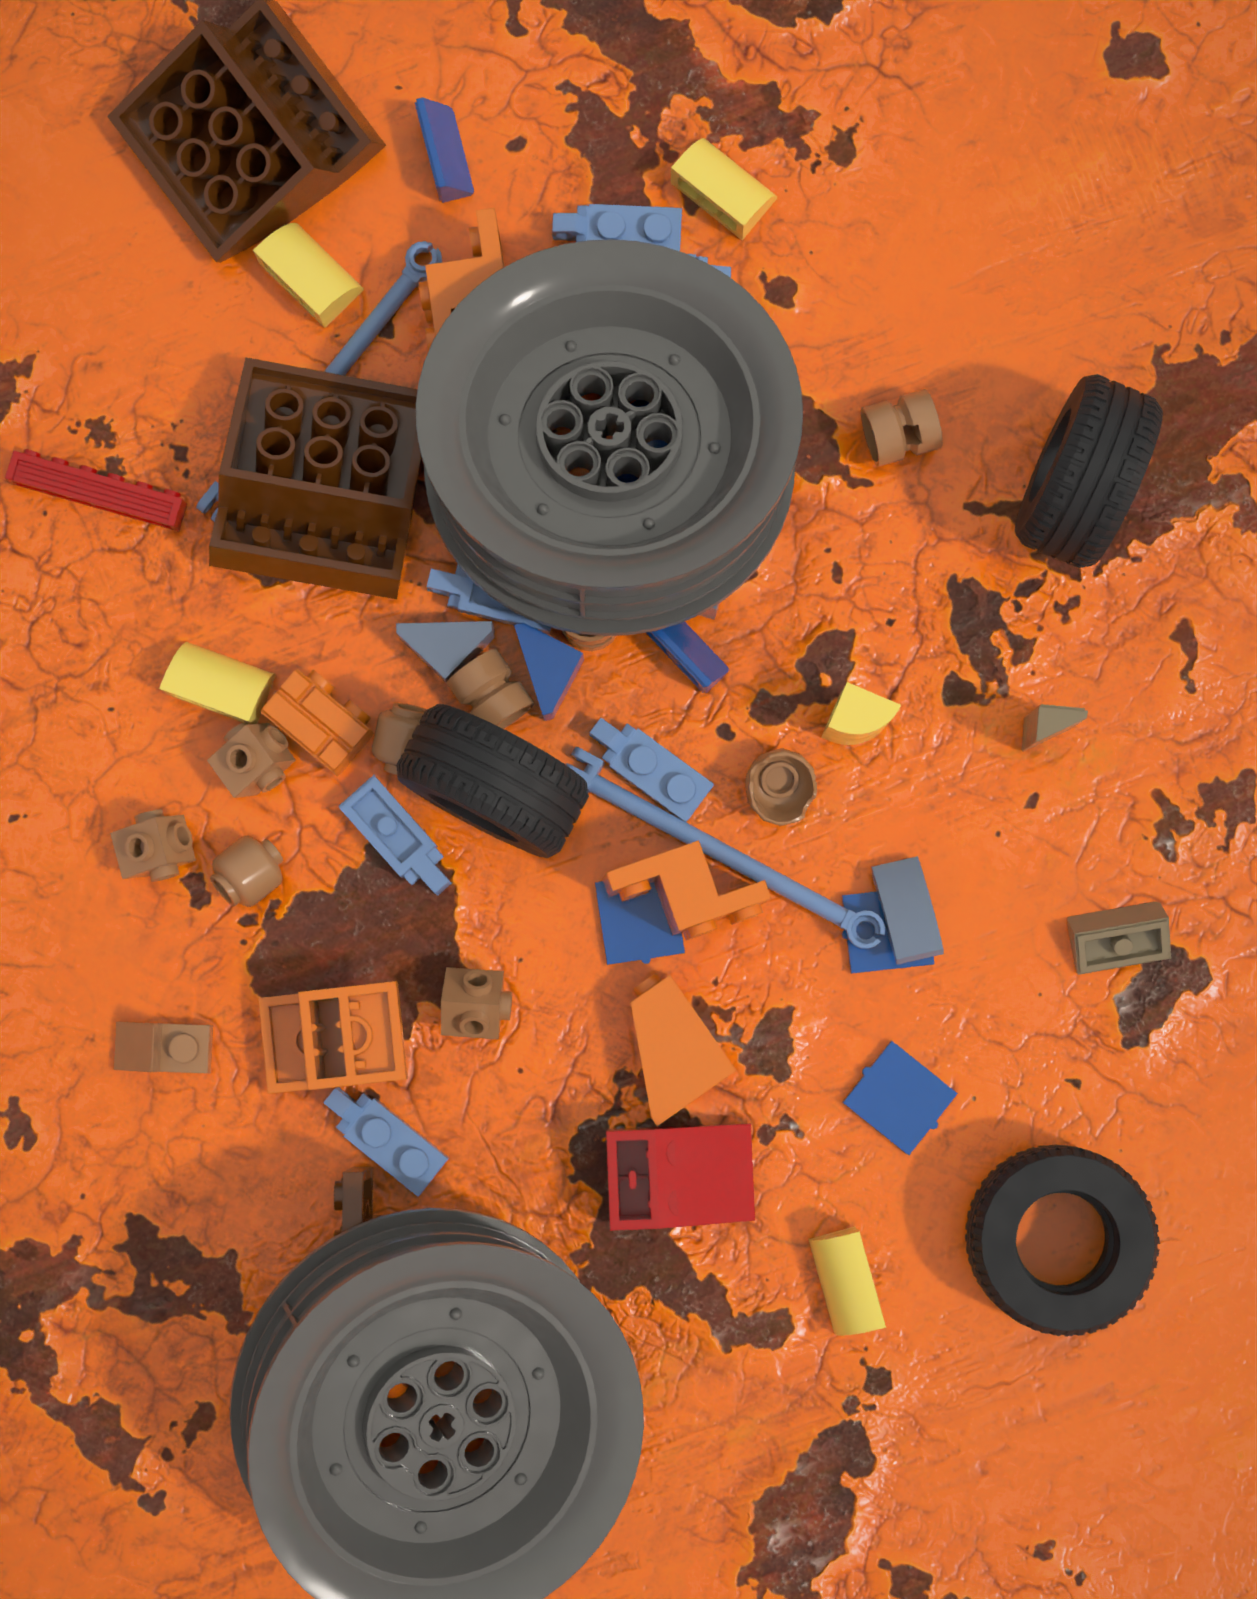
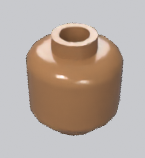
(393, 732)
(247, 871)

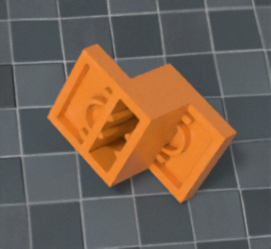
(453, 280)
(686, 890)
(333, 1038)

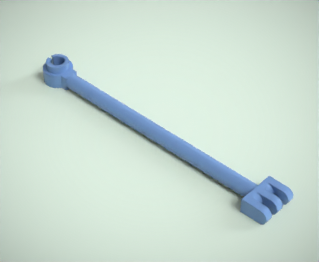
(366, 333)
(726, 854)

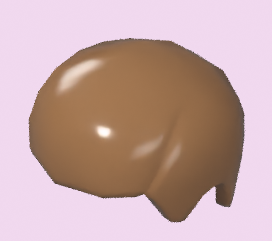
(781, 786)

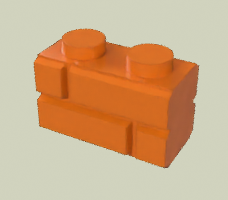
(318, 721)

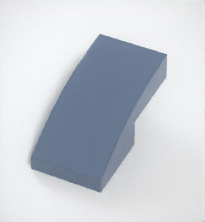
(907, 910)

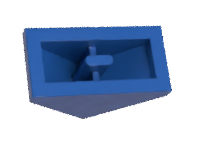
(550, 666)

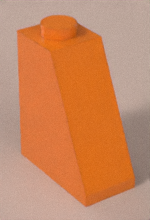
(674, 1048)

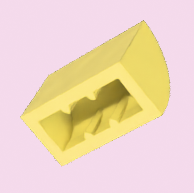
(721, 187)
(307, 272)
(217, 683)
(858, 716)
(847, 1282)

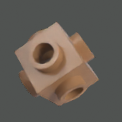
(252, 759)
(153, 846)
(474, 1003)

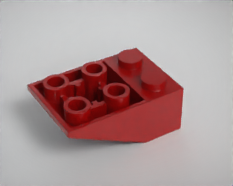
(680, 1176)

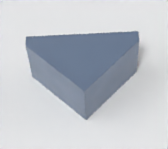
(446, 644)

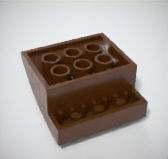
(245, 128)
(317, 479)

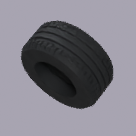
(1089, 471)
(492, 780)
(1127, 1252)

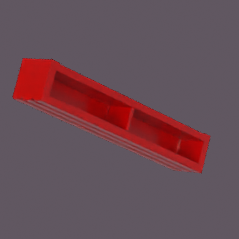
(95, 490)

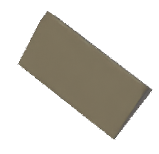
(1049, 722)
(1119, 937)

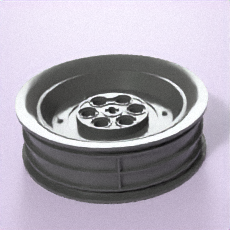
(628, 328)
(388, 1311)

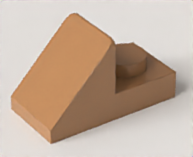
(163, 1047)

